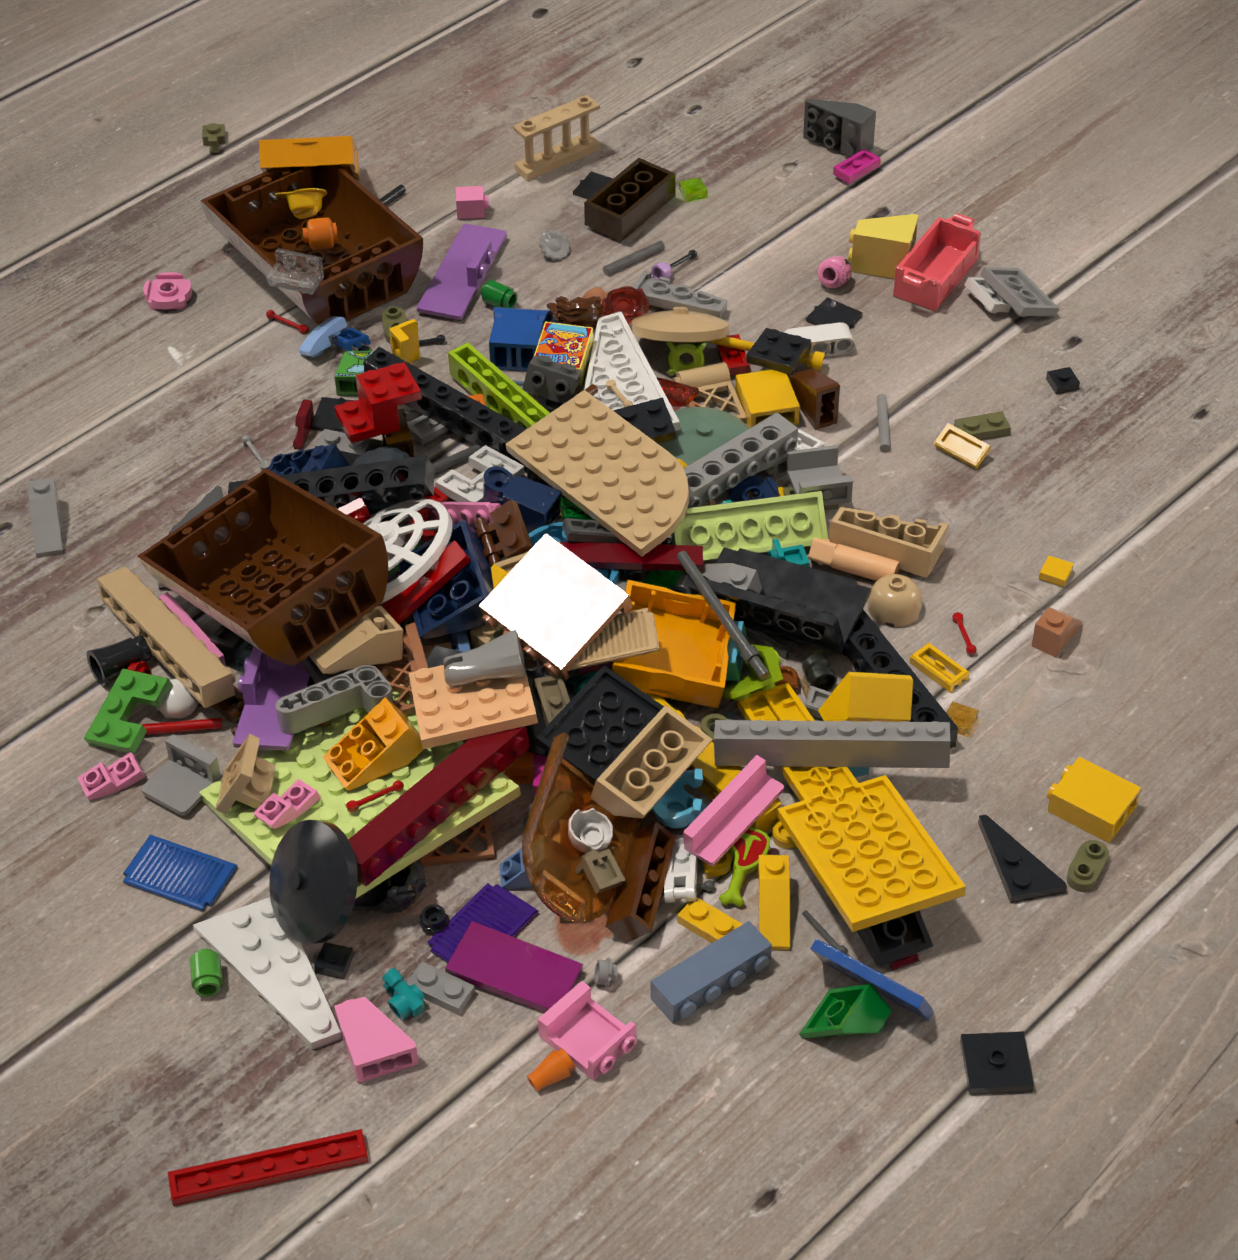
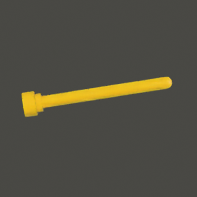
(813, 360)

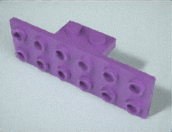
(462, 271)
(262, 687)

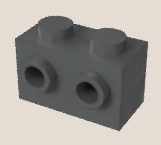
(551, 379)

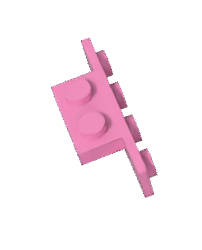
(466, 510)

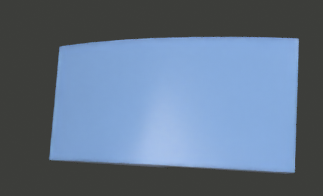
(318, 338)

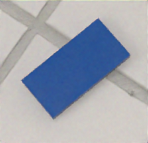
(867, 975)

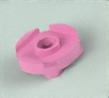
(158, 296)

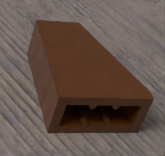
(817, 397)

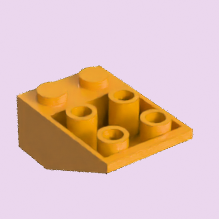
(374, 747)

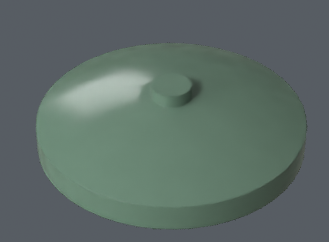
(702, 432)

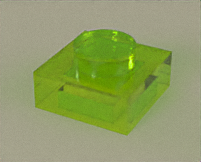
(693, 189)

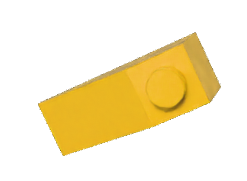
(774, 900)

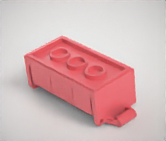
(937, 262)

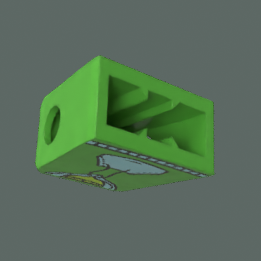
(350, 365)

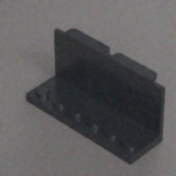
(793, 600)

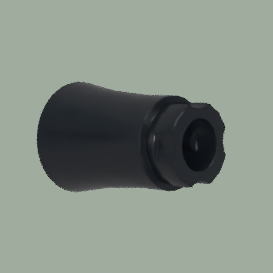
(109, 661)

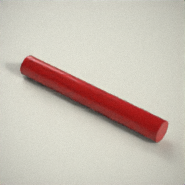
(183, 726)

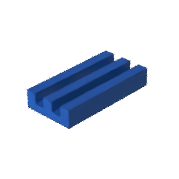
(349, 338)

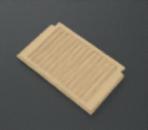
(621, 639)

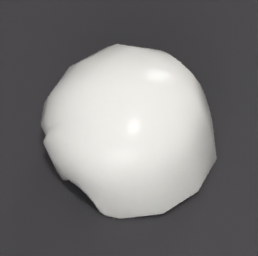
(178, 702)
(589, 830)

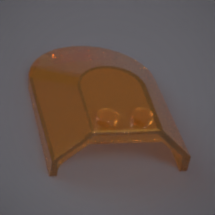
(549, 853)

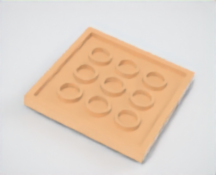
(468, 710)

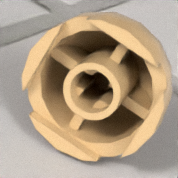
(895, 600)

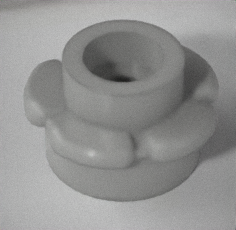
(605, 972)

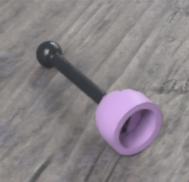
(664, 269)

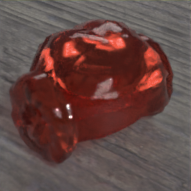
(628, 300)

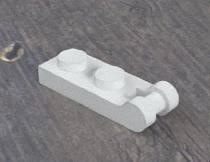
(681, 871)

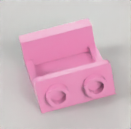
(586, 1032)

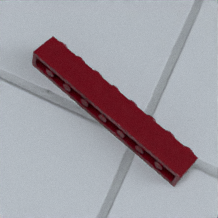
(433, 800)

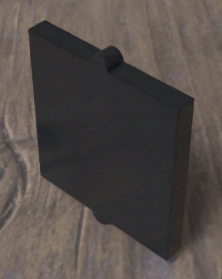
(590, 185)
(833, 312)
(325, 415)

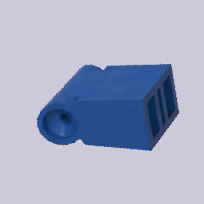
(516, 336)

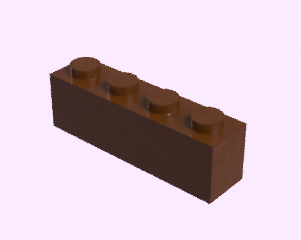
(644, 876)

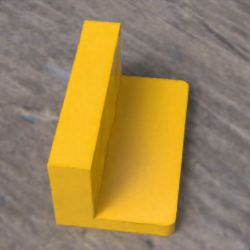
(405, 341)

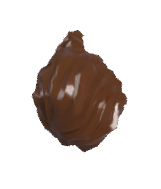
(577, 311)

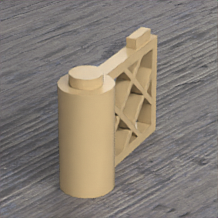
(709, 381)

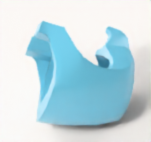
(678, 807)

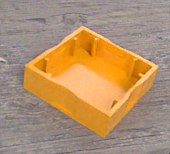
(310, 152)
(691, 647)

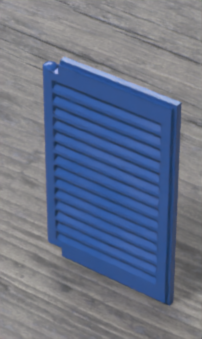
(178, 873)

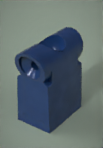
(536, 501)

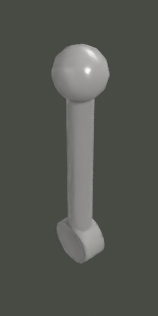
(246, 439)

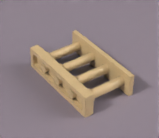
(563, 153)

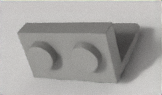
(182, 776)

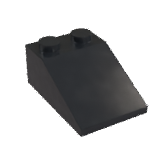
(896, 938)

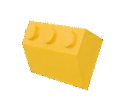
(870, 698)

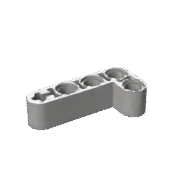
(332, 698)

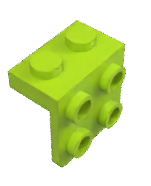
(741, 689)

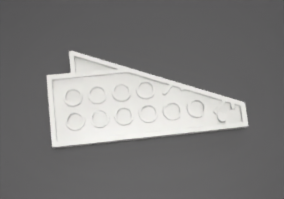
(620, 358)

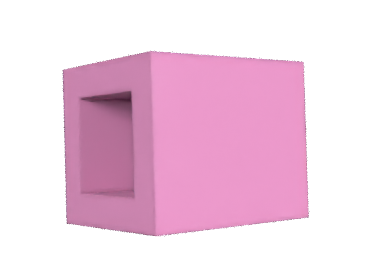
(471, 202)

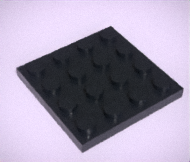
(600, 722)

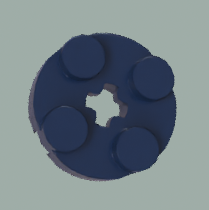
(754, 487)

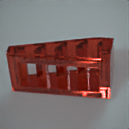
(674, 390)

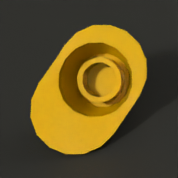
(304, 202)

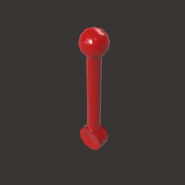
(303, 329)
(958, 619)
(353, 806)

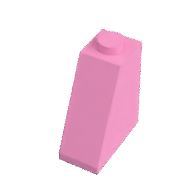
(373, 1040)

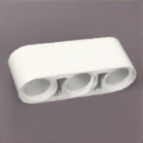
(830, 339)

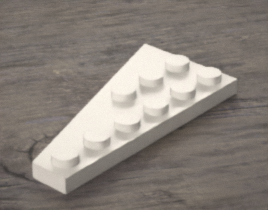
(273, 968)

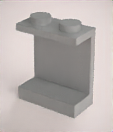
(819, 471)

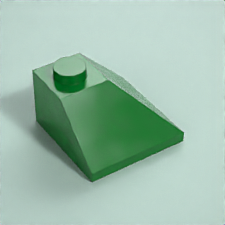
(848, 1013)

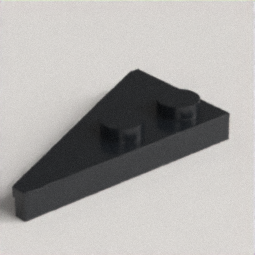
(1019, 870)

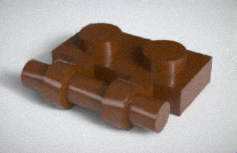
(510, 530)

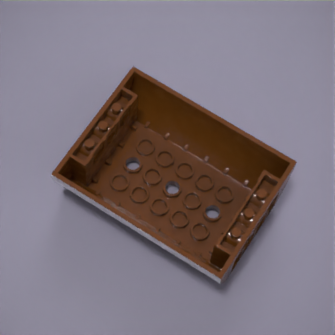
(364, 269)
(279, 571)

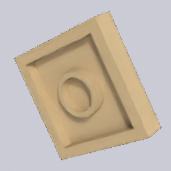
(246, 778)

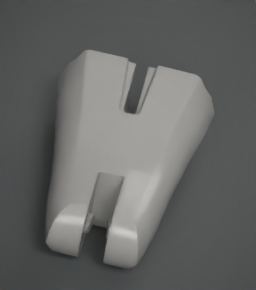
(492, 660)

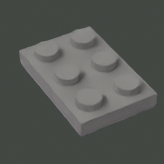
(1019, 292)

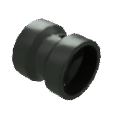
(819, 672)

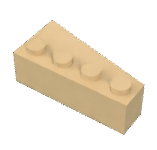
(911, 543)

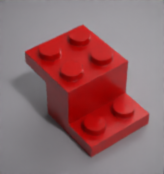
(377, 408)

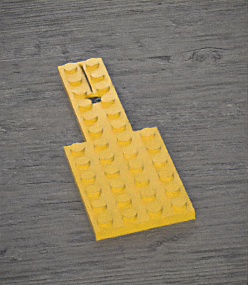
(856, 834)

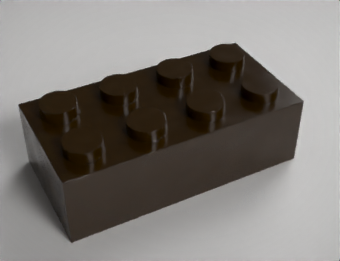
(630, 199)

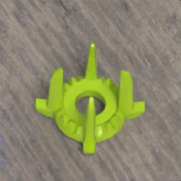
(680, 348)

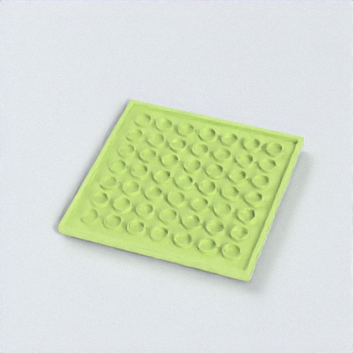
(306, 763)

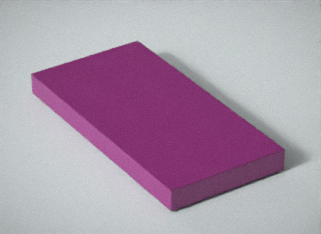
(513, 967)

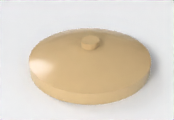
(680, 326)

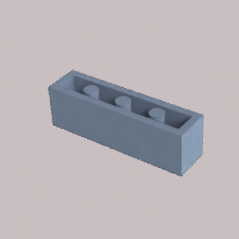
(711, 972)

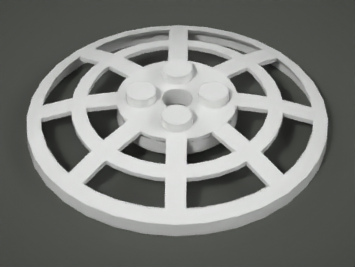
(395, 536)

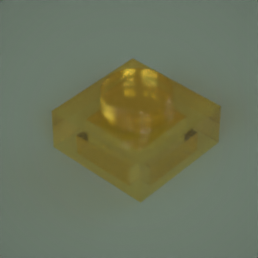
(963, 717)

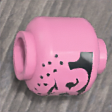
(834, 271)

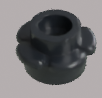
(431, 913)

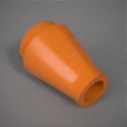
(551, 1070)

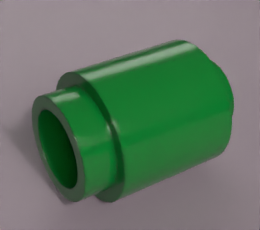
(498, 295)

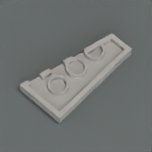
(667, 296)

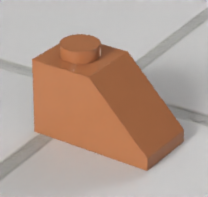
(1054, 631)

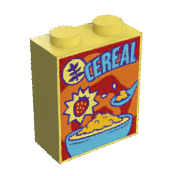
(567, 345)

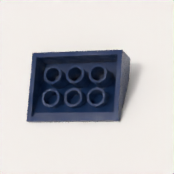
(458, 601)

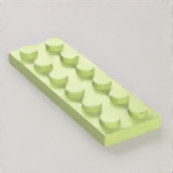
(754, 524)

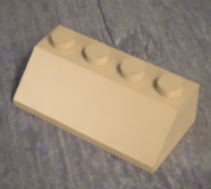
(649, 765)

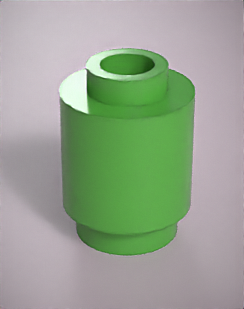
(206, 972)

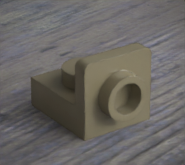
(601, 870)

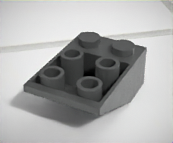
(839, 126)

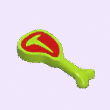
(746, 859)

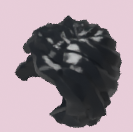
(396, 892)

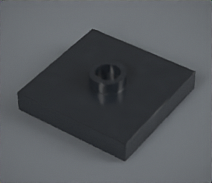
(996, 1063)

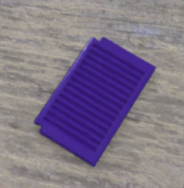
(489, 907)

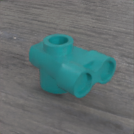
(405, 999)

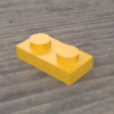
(706, 920)

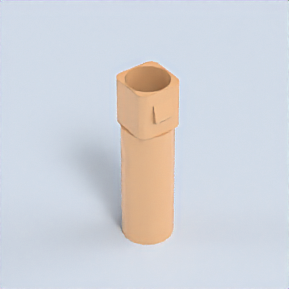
(852, 560)

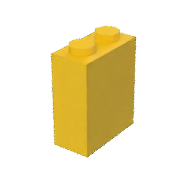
(766, 394)
(1093, 799)

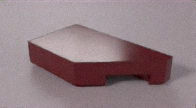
(303, 422)

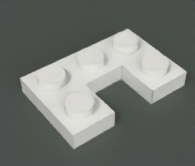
(467, 490)

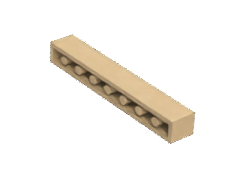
(167, 637)

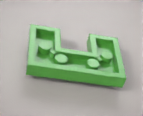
(111, 725)

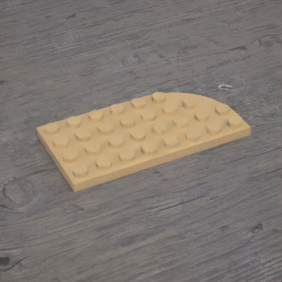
(607, 470)

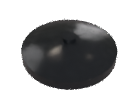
(313, 881)

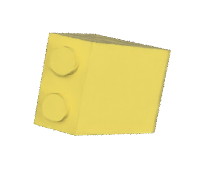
(882, 244)

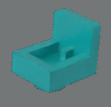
(793, 554)

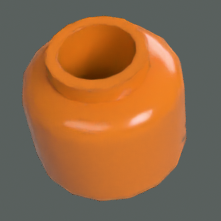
(320, 233)

